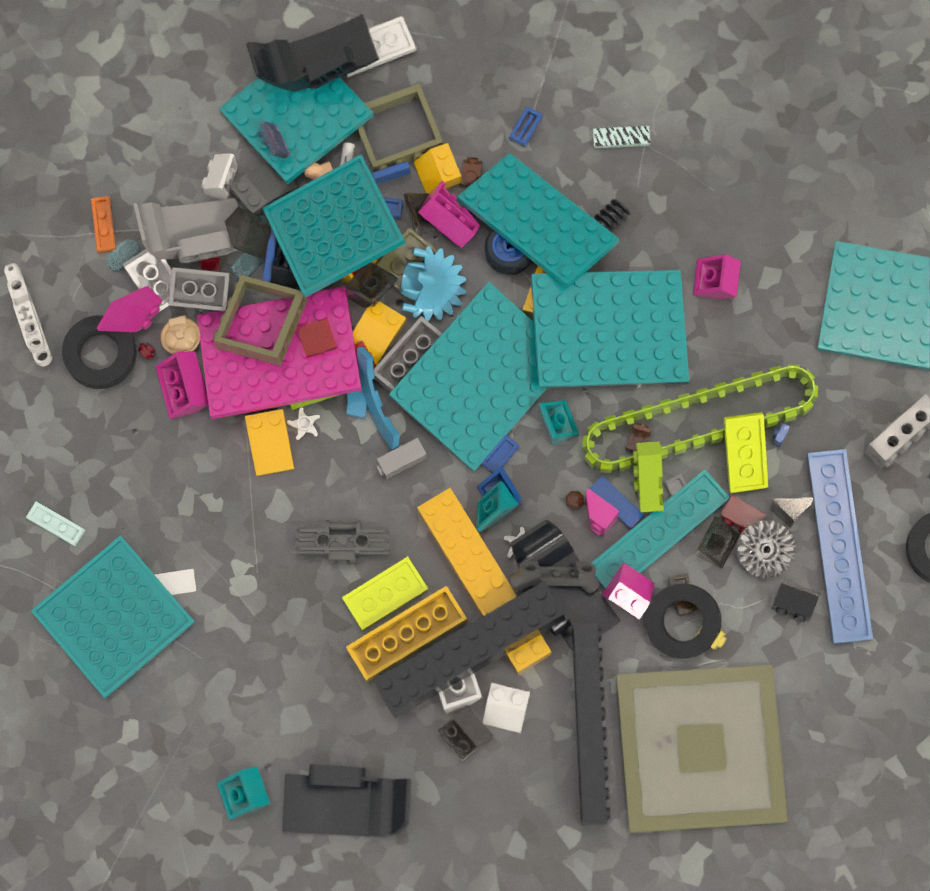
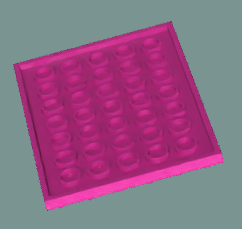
(248, 385)

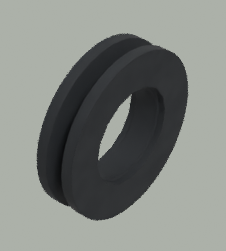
(102, 378)
(916, 548)
(655, 621)

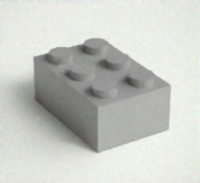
(199, 289)

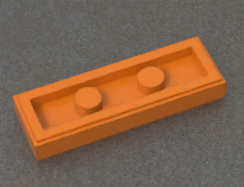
(103, 224)

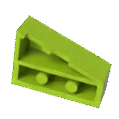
(649, 476)

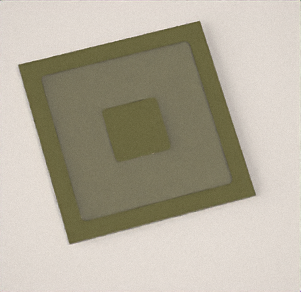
(721, 754)

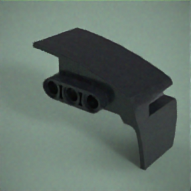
(316, 58)
(552, 549)
(345, 802)

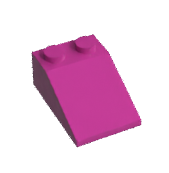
(131, 312)

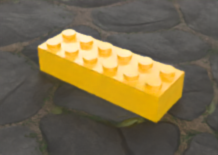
(406, 634)

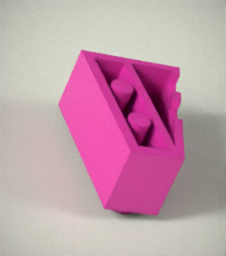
(448, 216)

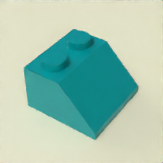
(243, 793)

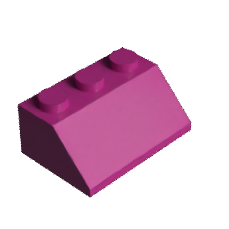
(182, 384)

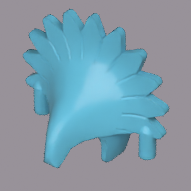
(432, 284)

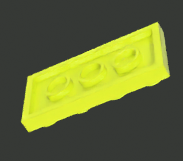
(746, 452)
(385, 593)

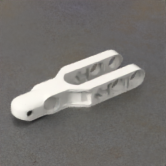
(27, 314)

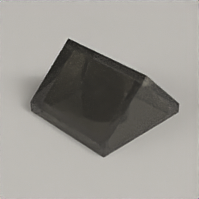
(413, 203)
(790, 509)
(717, 543)

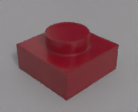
(211, 264)

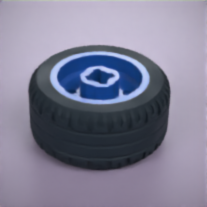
(502, 256)

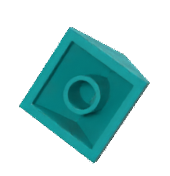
(558, 421)
(494, 506)

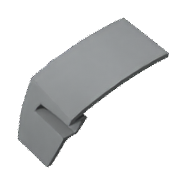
(186, 231)

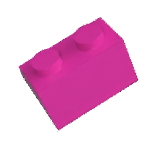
(717, 277)
(599, 513)
(630, 590)

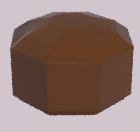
(574, 500)

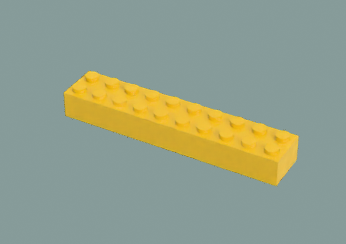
(476, 568)

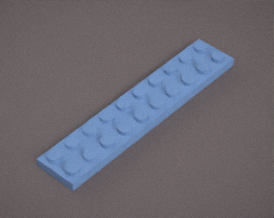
(839, 546)

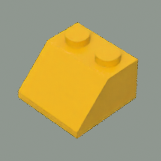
(436, 166)

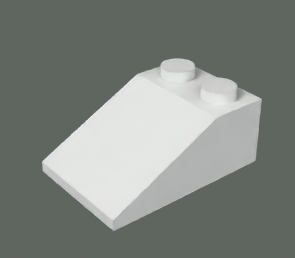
(151, 272)

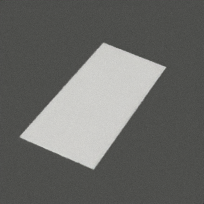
(178, 581)

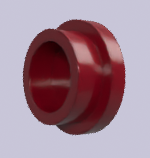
(147, 350)

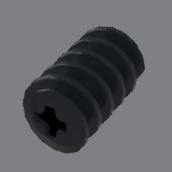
(611, 214)

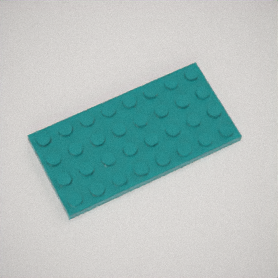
(538, 220)

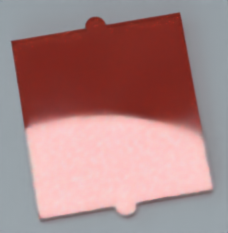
(317, 338)

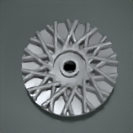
(774, 557)

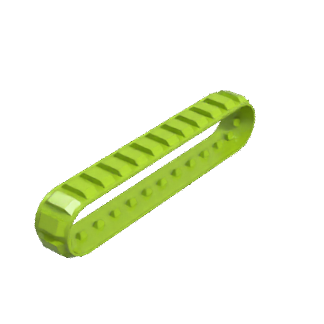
(701, 395)

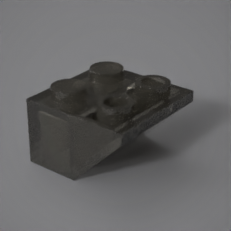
(465, 733)

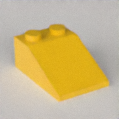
(379, 330)
(269, 442)

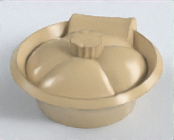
(180, 335)

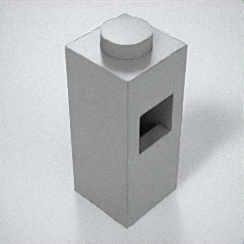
(401, 459)

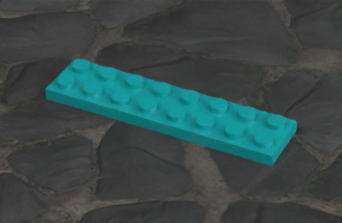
(663, 528)

